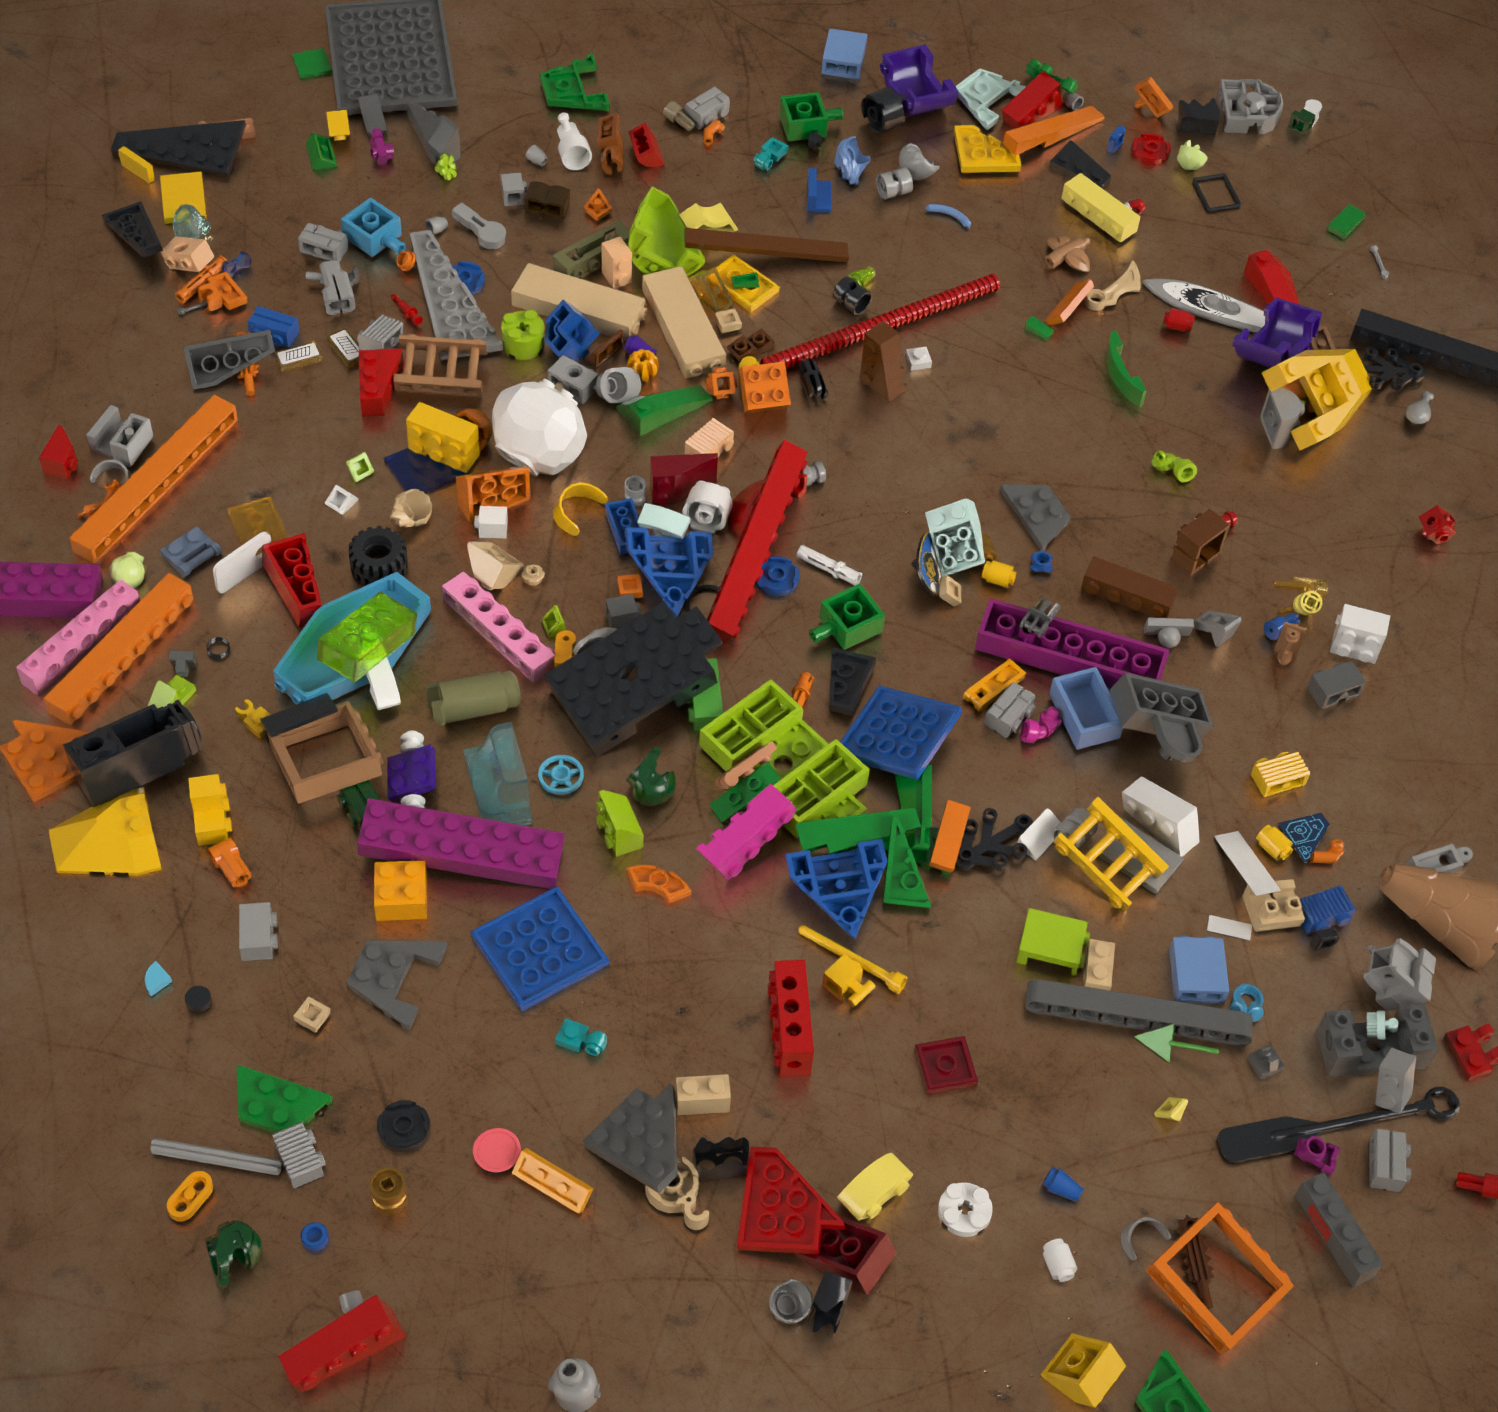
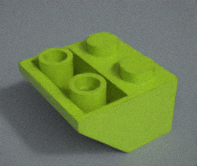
(619, 823)

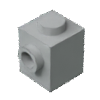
(513, 189)

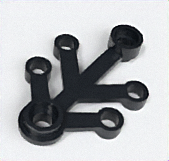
(1411, 372)
(992, 843)

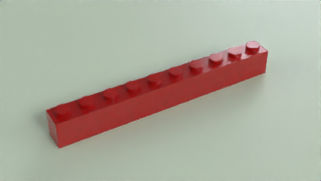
(756, 539)

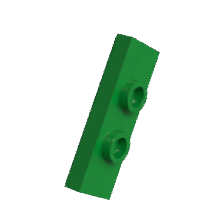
(741, 794)

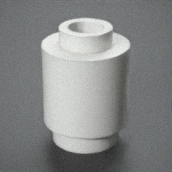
(1059, 1260)

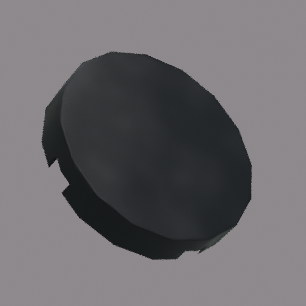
(403, 1126)

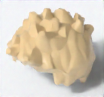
(412, 508)

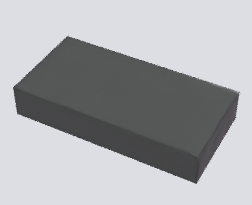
(372, 113)

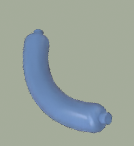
(949, 211)

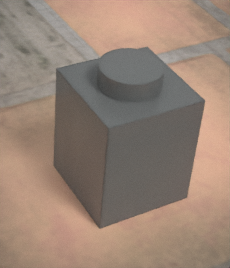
(621, 610)

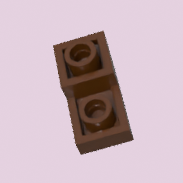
(752, 346)

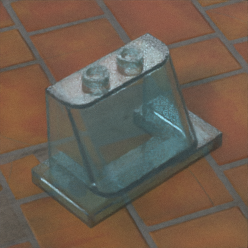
(499, 777)

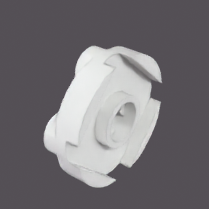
(974, 1197)

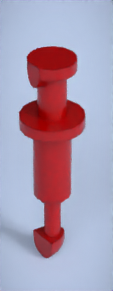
(410, 313)

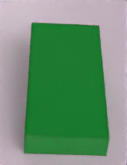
(745, 281)
(1038, 328)

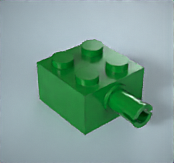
(805, 114)
(849, 618)

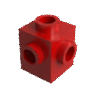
(1437, 525)

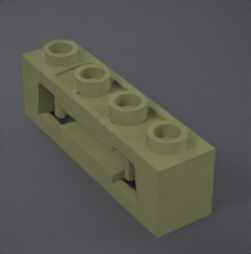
(588, 252)

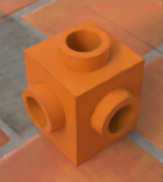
(728, 386)

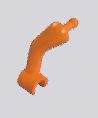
(90, 509)

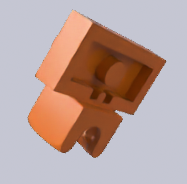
(221, 290)

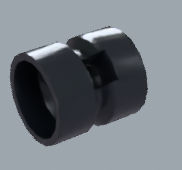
(852, 295)

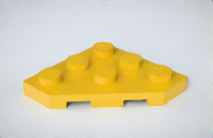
(983, 153)

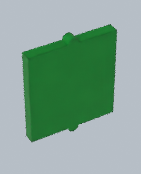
(312, 63)

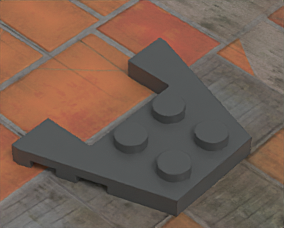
(382, 972)

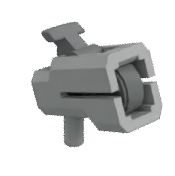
(337, 286)

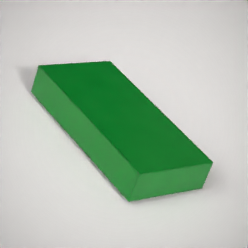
(1346, 221)

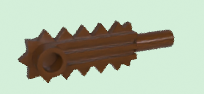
(1197, 1260)

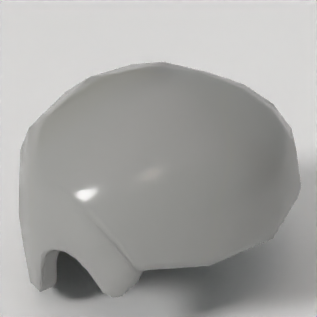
(790, 1301)

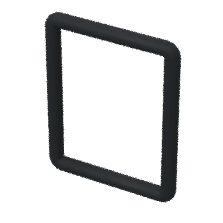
(1204, 199)

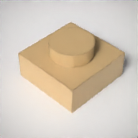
(728, 320)
(950, 590)
(312, 1014)

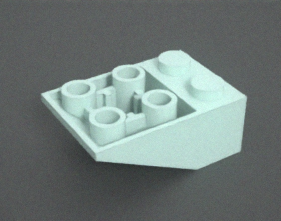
(956, 536)

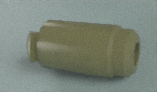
(473, 696)

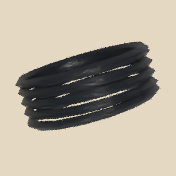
(216, 639)

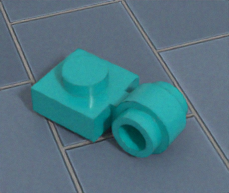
(770, 151)
(575, 1035)

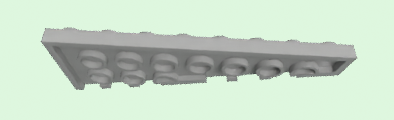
(448, 300)

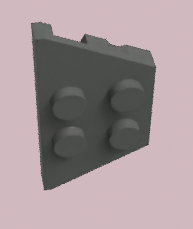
(1037, 510)

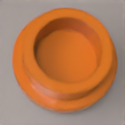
(406, 260)

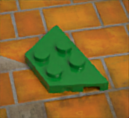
(275, 1102)
(1169, 1389)

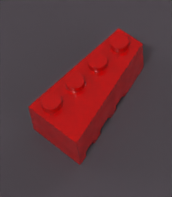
(293, 576)

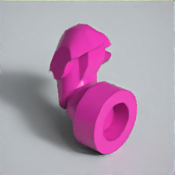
(1048, 723)

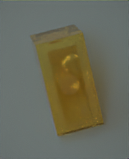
(711, 289)

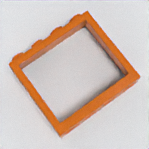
(1189, 1302)

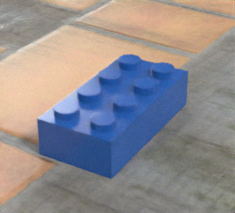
(619, 516)

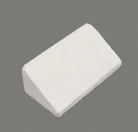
(1039, 834)

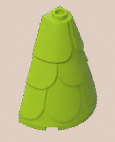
(659, 237)

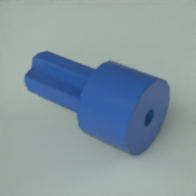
(1274, 626)

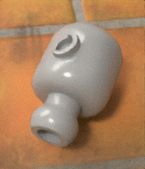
(575, 1385)

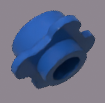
(1041, 562)

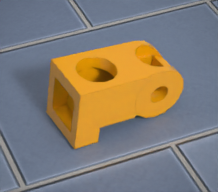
(564, 646)

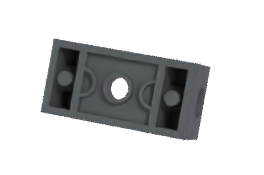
(1346, 1042)

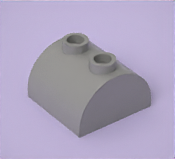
(1281, 416)

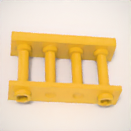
(1117, 831)

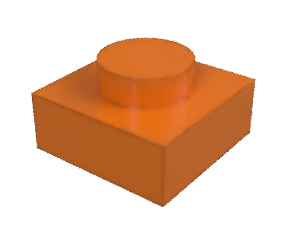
(630, 585)

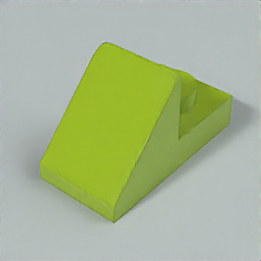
(176, 689)

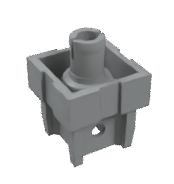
(1401, 977)

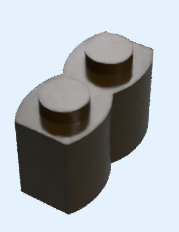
(546, 199)

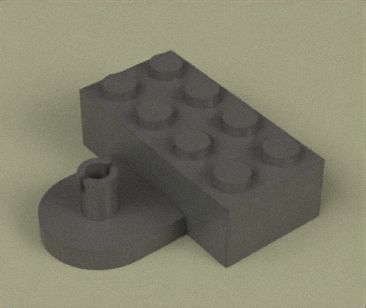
(1164, 709)

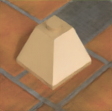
(493, 565)

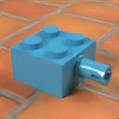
(373, 228)

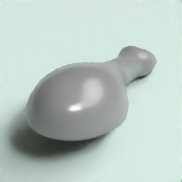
(1419, 411)

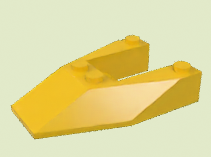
(1333, 384)

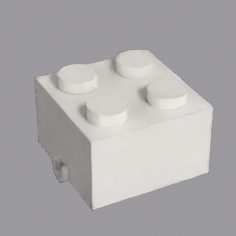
(1359, 633)

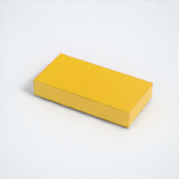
(136, 165)

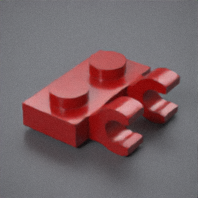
(1468, 1051)

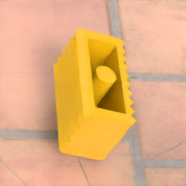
(1280, 773)

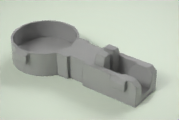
(490, 234)

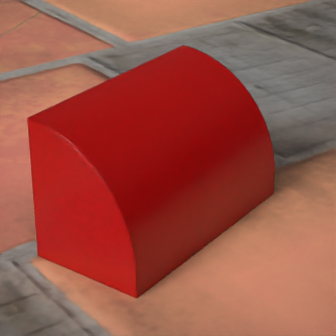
(646, 146)

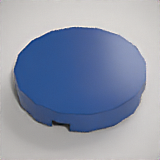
(475, 278)
(779, 576)

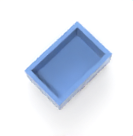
(1086, 708)

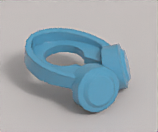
(1255, 1008)

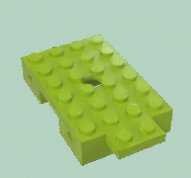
(821, 773)

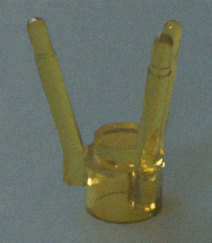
(1316, 585)

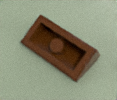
(605, 350)

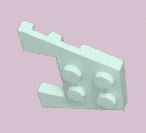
(983, 90)

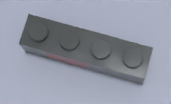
(1338, 1229)

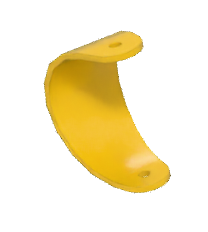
(576, 490)

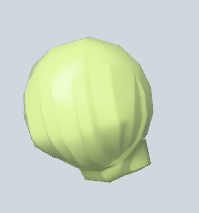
(1191, 157)
(128, 568)

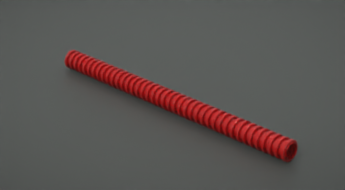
(894, 318)

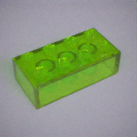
(366, 636)

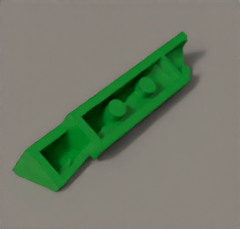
(917, 795)
(845, 832)

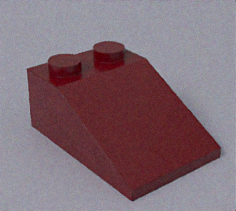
(676, 475)
(853, 1253)

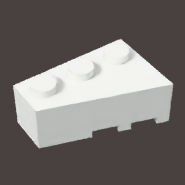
(1163, 815)

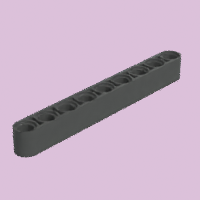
(1138, 1012)

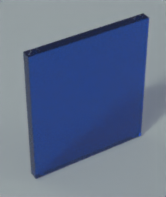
(420, 471)

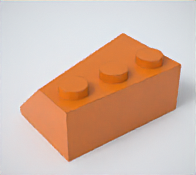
(492, 488)

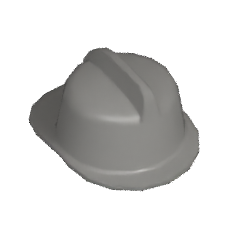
(618, 384)

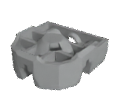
(1264, 102)

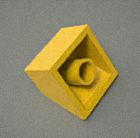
(1084, 1369)

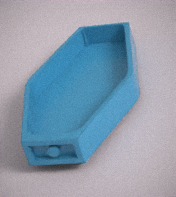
(306, 677)

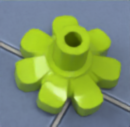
(446, 167)

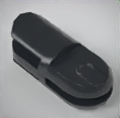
(812, 379)

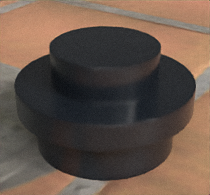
(814, 140)

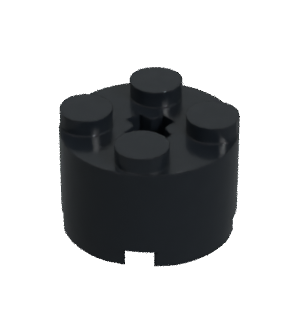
(883, 109)

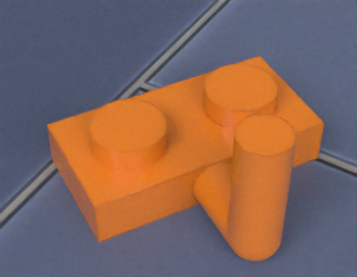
(1153, 97)

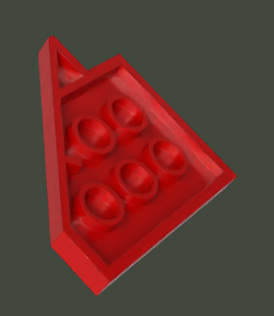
(781, 1207)

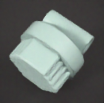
(1377, 1025)

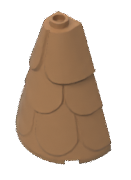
(1450, 907)

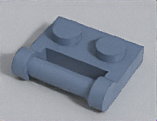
(187, 547)

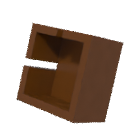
(1200, 538)

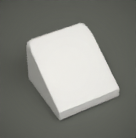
(340, 500)

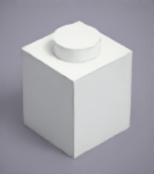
(492, 522)

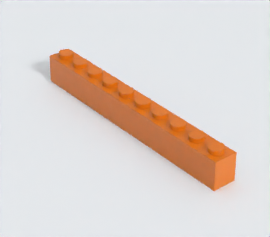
(153, 479)

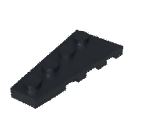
(134, 228)

